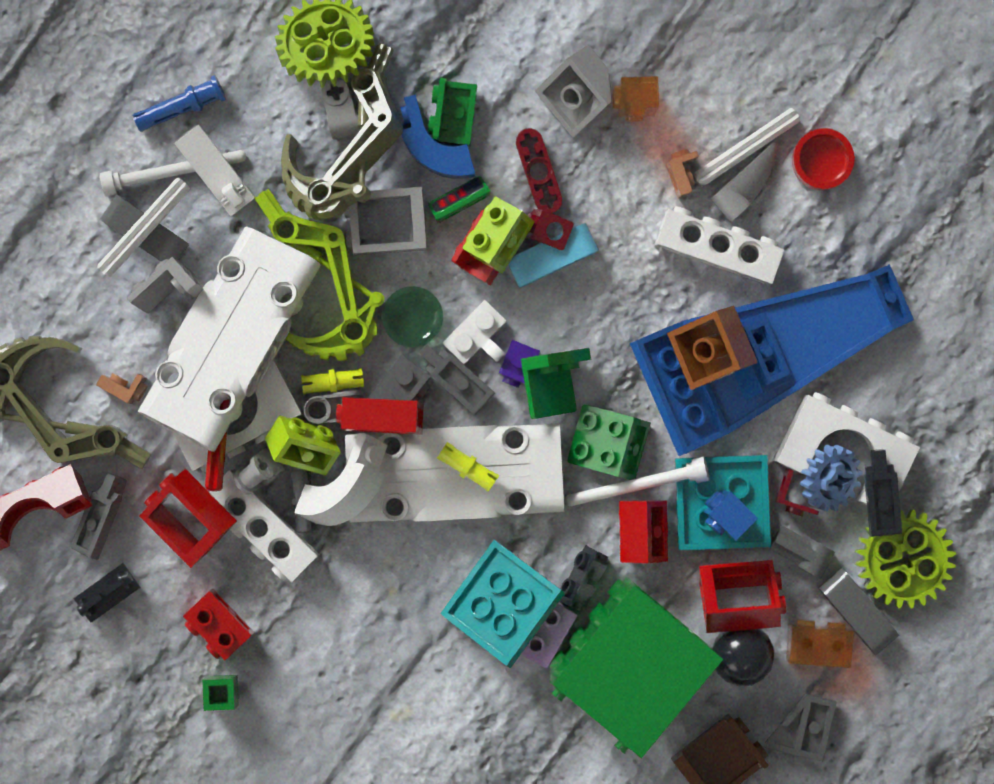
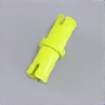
(332, 381)
(467, 466)

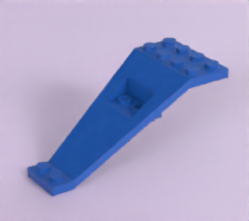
(796, 339)

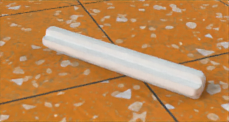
(746, 147)
(143, 227)

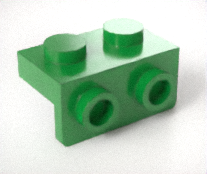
(454, 112)

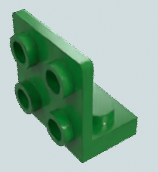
(550, 382)
(608, 442)

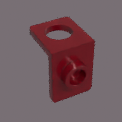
(542, 220)
(791, 507)

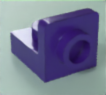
(512, 365)

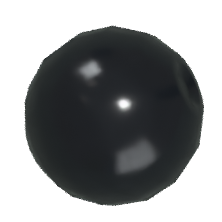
(745, 655)

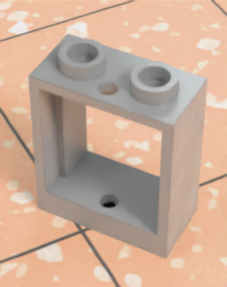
(353, 237)

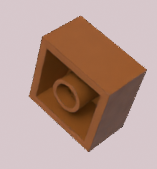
(712, 347)

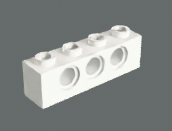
(761, 270)
(301, 552)

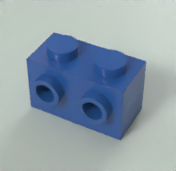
(728, 514)

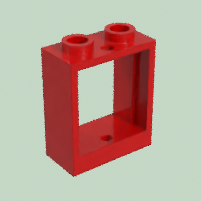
(380, 415)
(200, 504)
(740, 576)

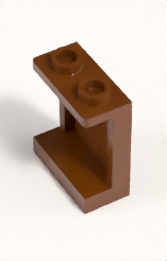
(721, 755)

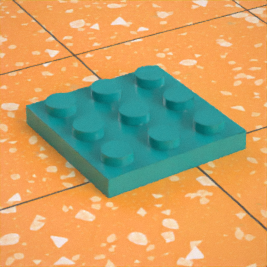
(746, 480)
(502, 603)

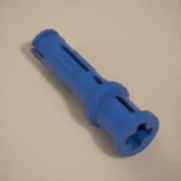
(192, 99)

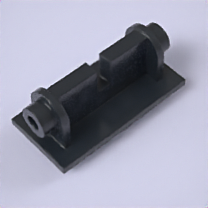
(587, 565)
(106, 593)

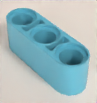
(545, 260)

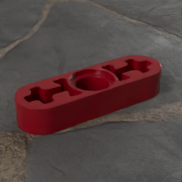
(524, 152)

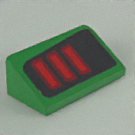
(459, 199)

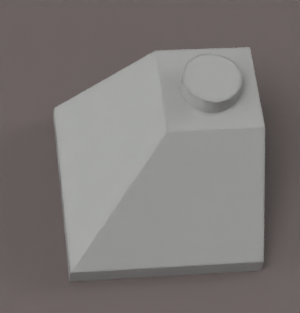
(577, 90)

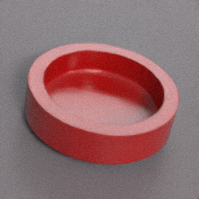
(823, 159)

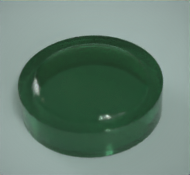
(412, 317)

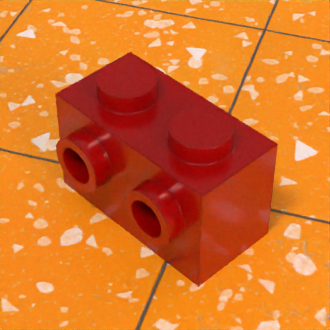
(643, 537)
(217, 625)

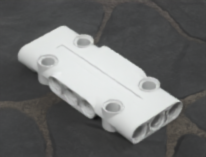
(229, 338)
(437, 492)

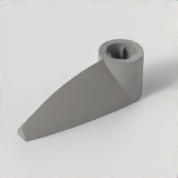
(746, 185)

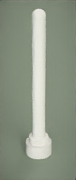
(115, 182)
(695, 471)

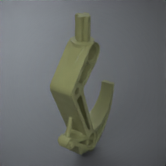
(378, 131)
(60, 449)

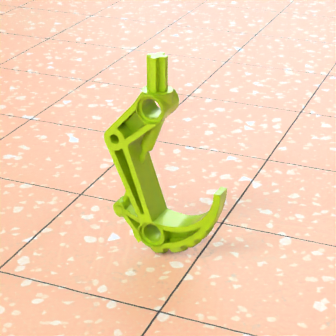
(305, 239)

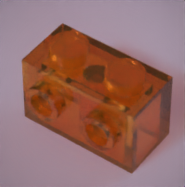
(636, 97)
(819, 645)

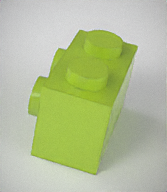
(498, 234)
(302, 445)

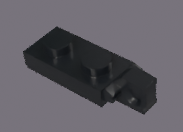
(882, 496)

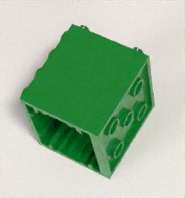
(632, 667)

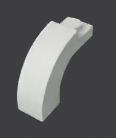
(350, 491)

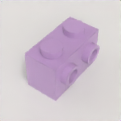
(550, 636)

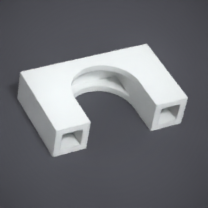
(273, 399)
(818, 419)

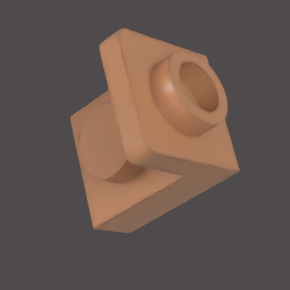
(680, 177)
(117, 386)

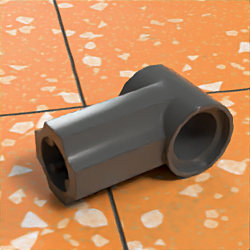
(807, 554)

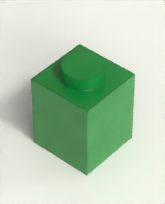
(220, 692)

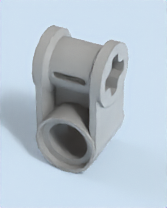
(340, 114)
(331, 404)
(257, 472)

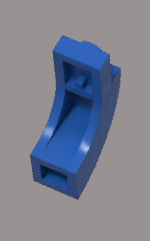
(435, 157)

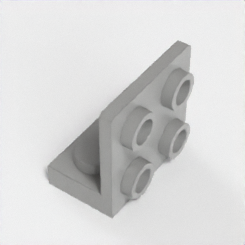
(167, 277)

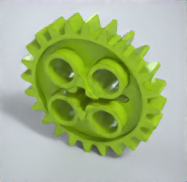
(324, 41)
(914, 584)

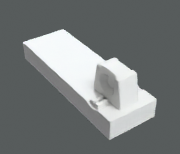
(214, 170)

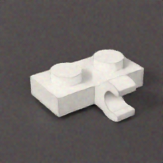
(476, 333)

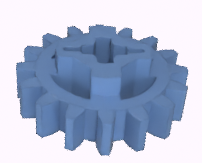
(831, 477)

